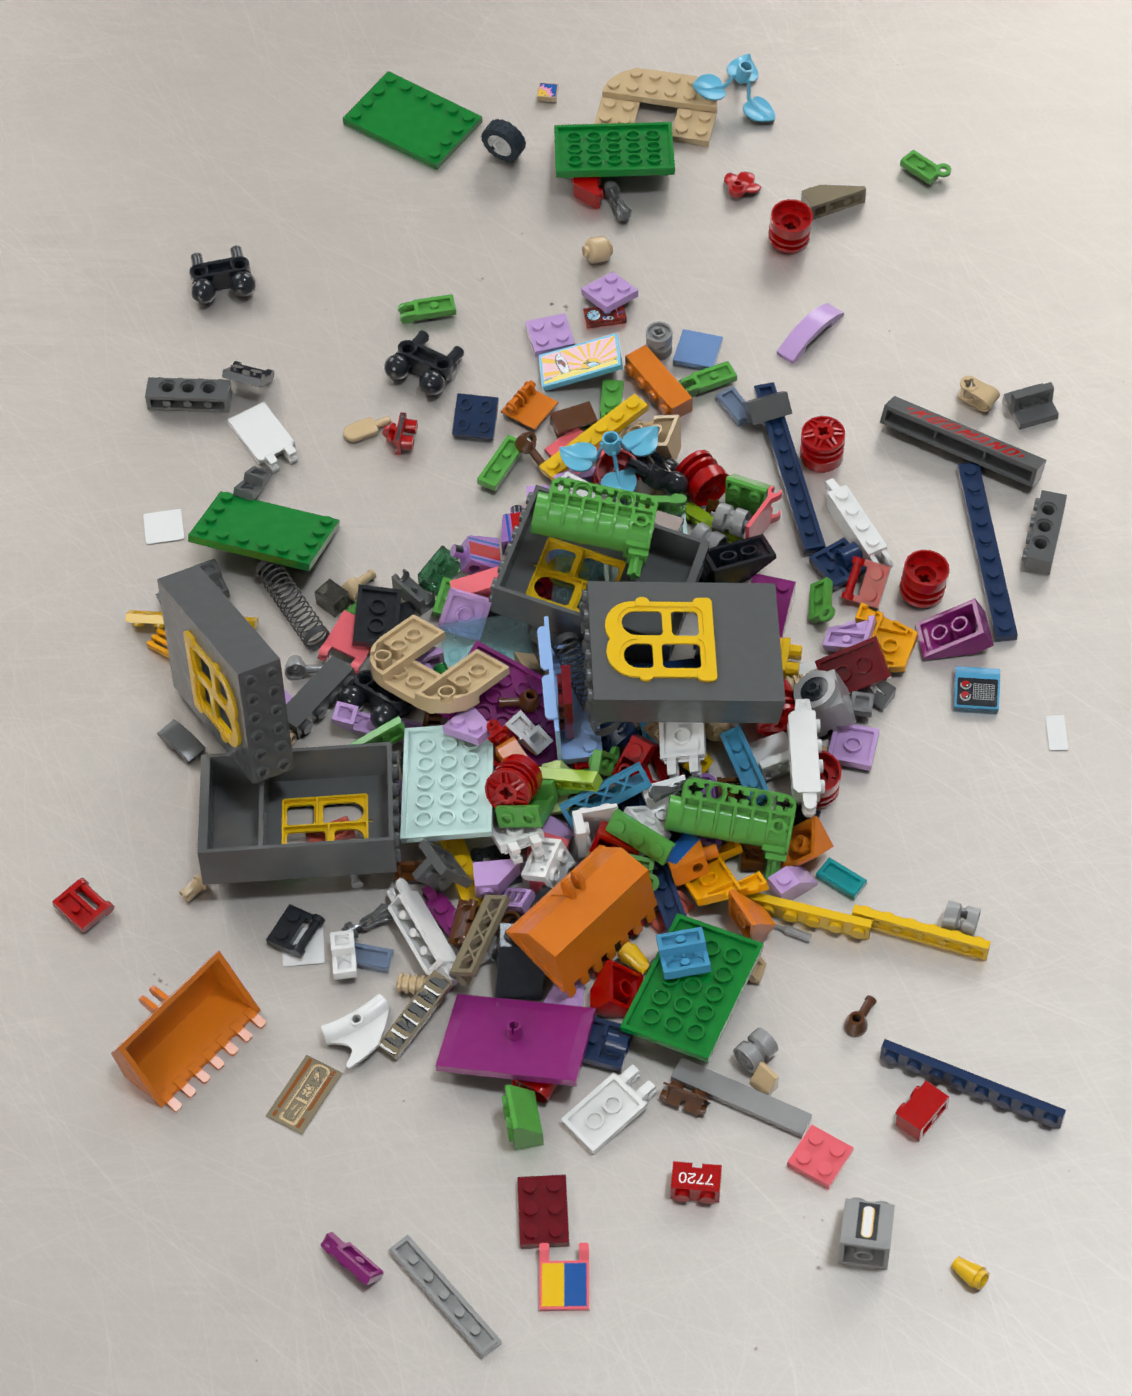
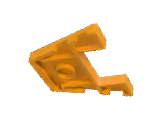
(894, 637)
(717, 883)

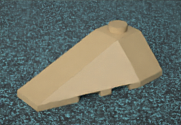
(668, 434)

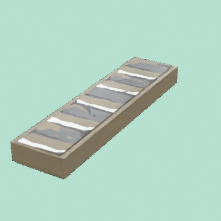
(415, 1014)

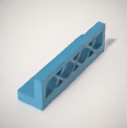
(744, 762)
(617, 794)

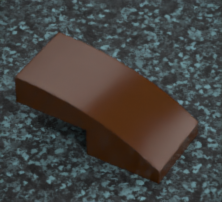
(752, 857)

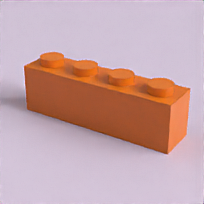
(658, 382)

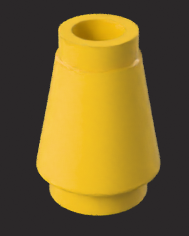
(634, 958)
(970, 1272)

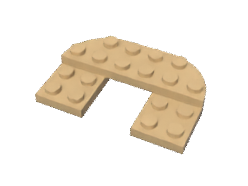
(630, 88)
(450, 692)

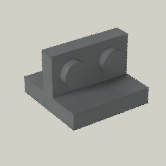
(1032, 405)
(440, 868)

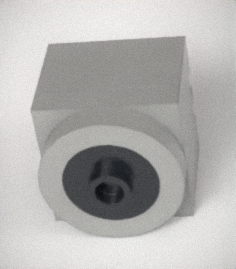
(827, 698)

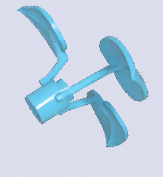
(743, 71)
(640, 442)

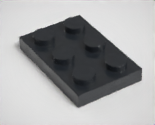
(375, 613)

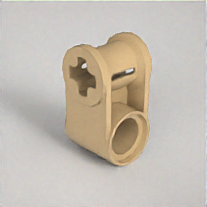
(979, 394)

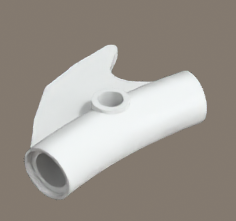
(359, 1029)

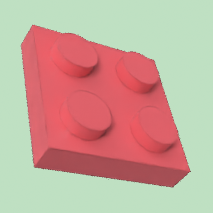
(820, 1156)

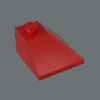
(614, 990)

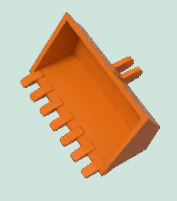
(586, 916)
(187, 1032)

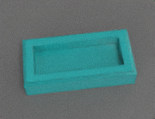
(841, 878)

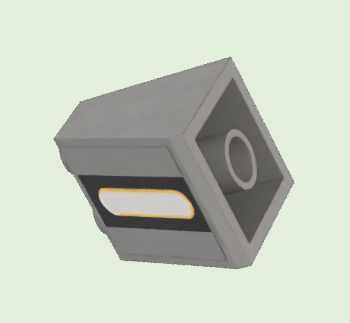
(866, 1233)

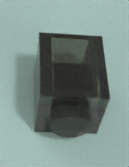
(332, 598)

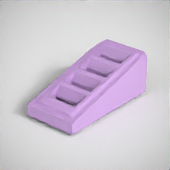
(526, 897)

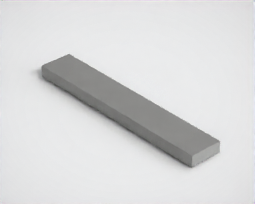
(742, 1097)
(445, 1296)

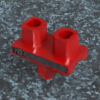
(399, 435)

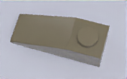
(832, 198)

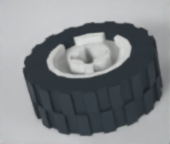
(503, 140)

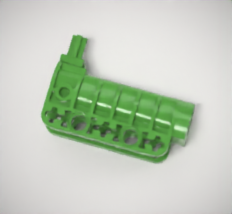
(597, 520)
(734, 820)

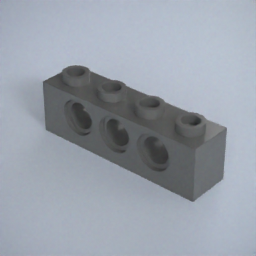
(188, 394)
(1045, 532)

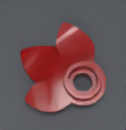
(741, 184)

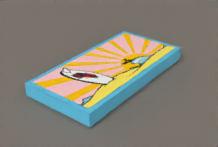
(580, 362)

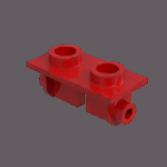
(498, 733)

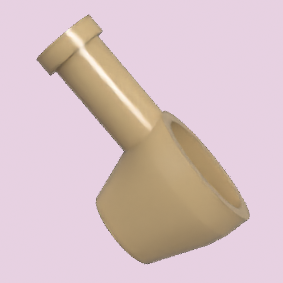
(351, 584)

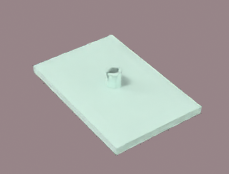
(444, 787)

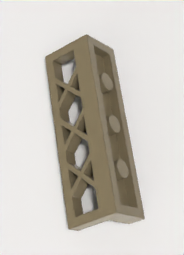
(479, 937)

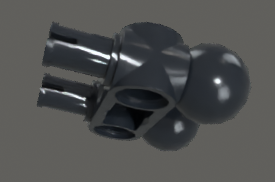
(220, 274)
(431, 365)
(659, 473)
(366, 690)

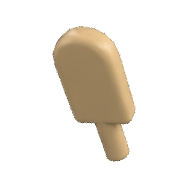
(364, 429)

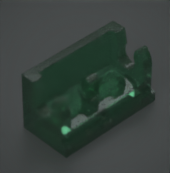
(437, 567)

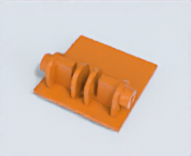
(529, 406)

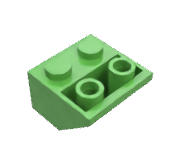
(745, 493)
(522, 1117)

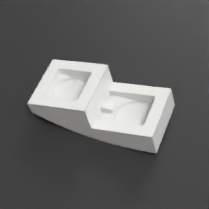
(531, 736)
(343, 954)

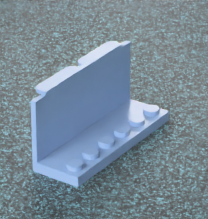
(584, 740)

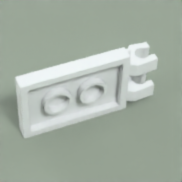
(263, 436)
(682, 744)
(516, 838)
(608, 1109)

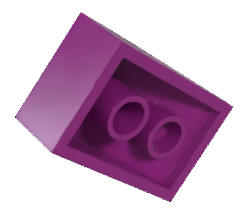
(785, 597)
(955, 632)

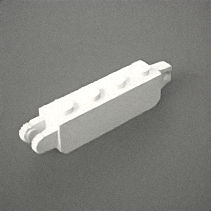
(855, 523)
(804, 757)
(421, 930)

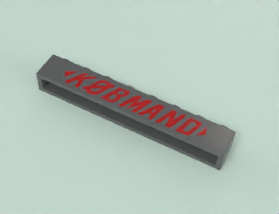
(963, 441)

